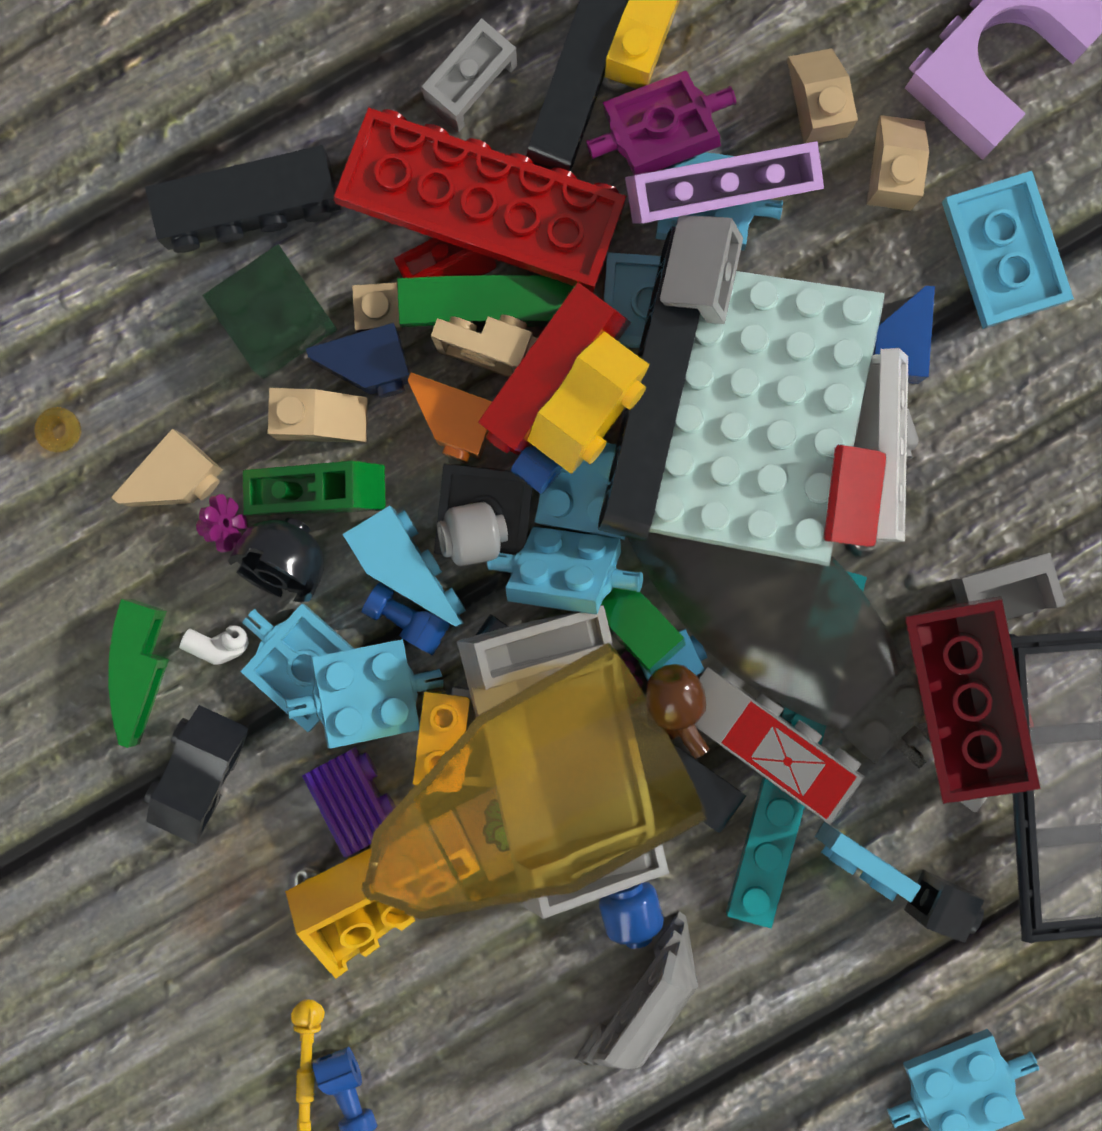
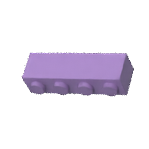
(724, 182)

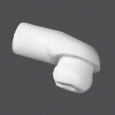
(218, 648)

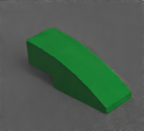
(641, 628)
(134, 669)

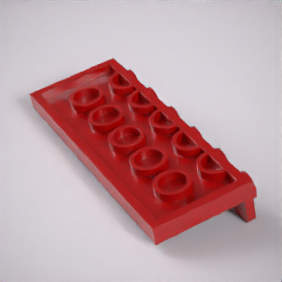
(480, 198)

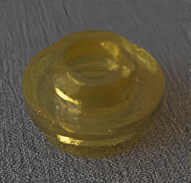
(44, 429)

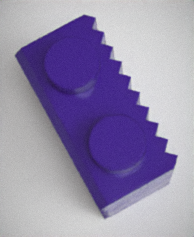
(349, 799)

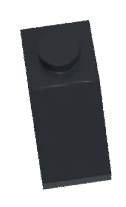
(946, 907)

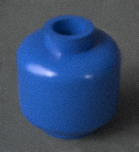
(632, 915)

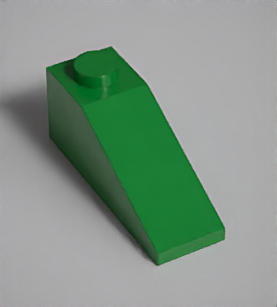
(314, 488)

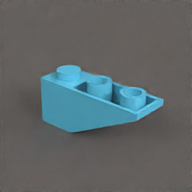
(392, 557)

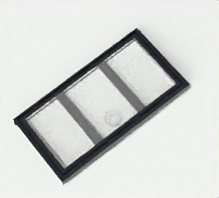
(1061, 822)

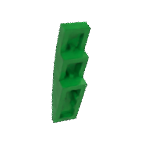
(478, 297)

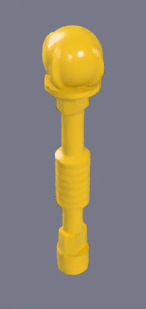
(306, 1020)

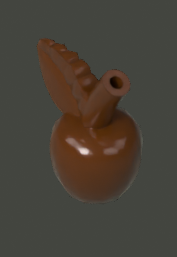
(677, 703)

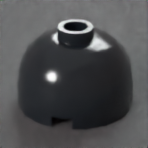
(280, 557)

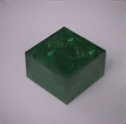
(269, 312)

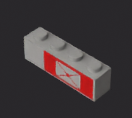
(776, 748)

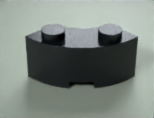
(192, 782)

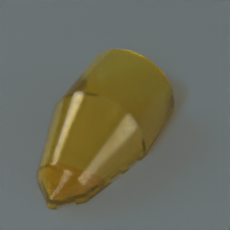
(536, 798)

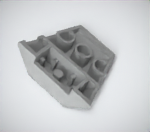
(649, 1007)

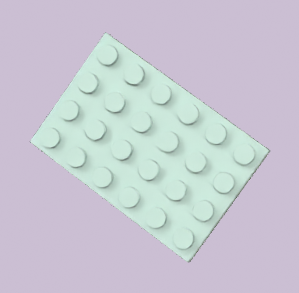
(765, 416)

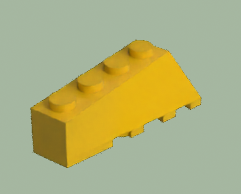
(338, 918)

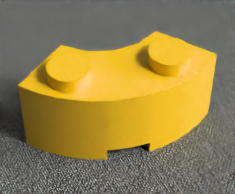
(588, 403)

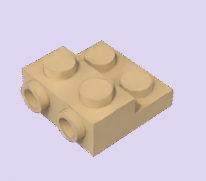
(496, 349)

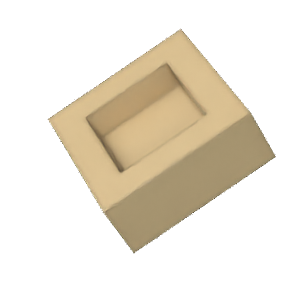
(375, 306)

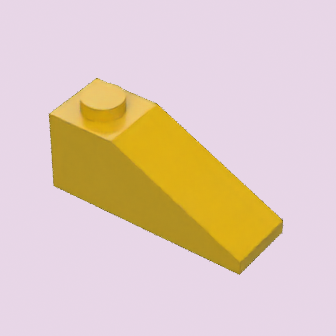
(639, 41)

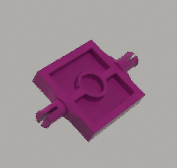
(661, 123)

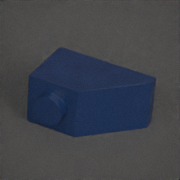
(367, 360)

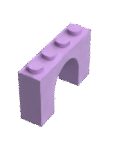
(955, 85)

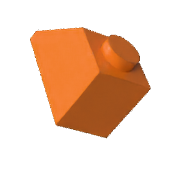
(452, 417)

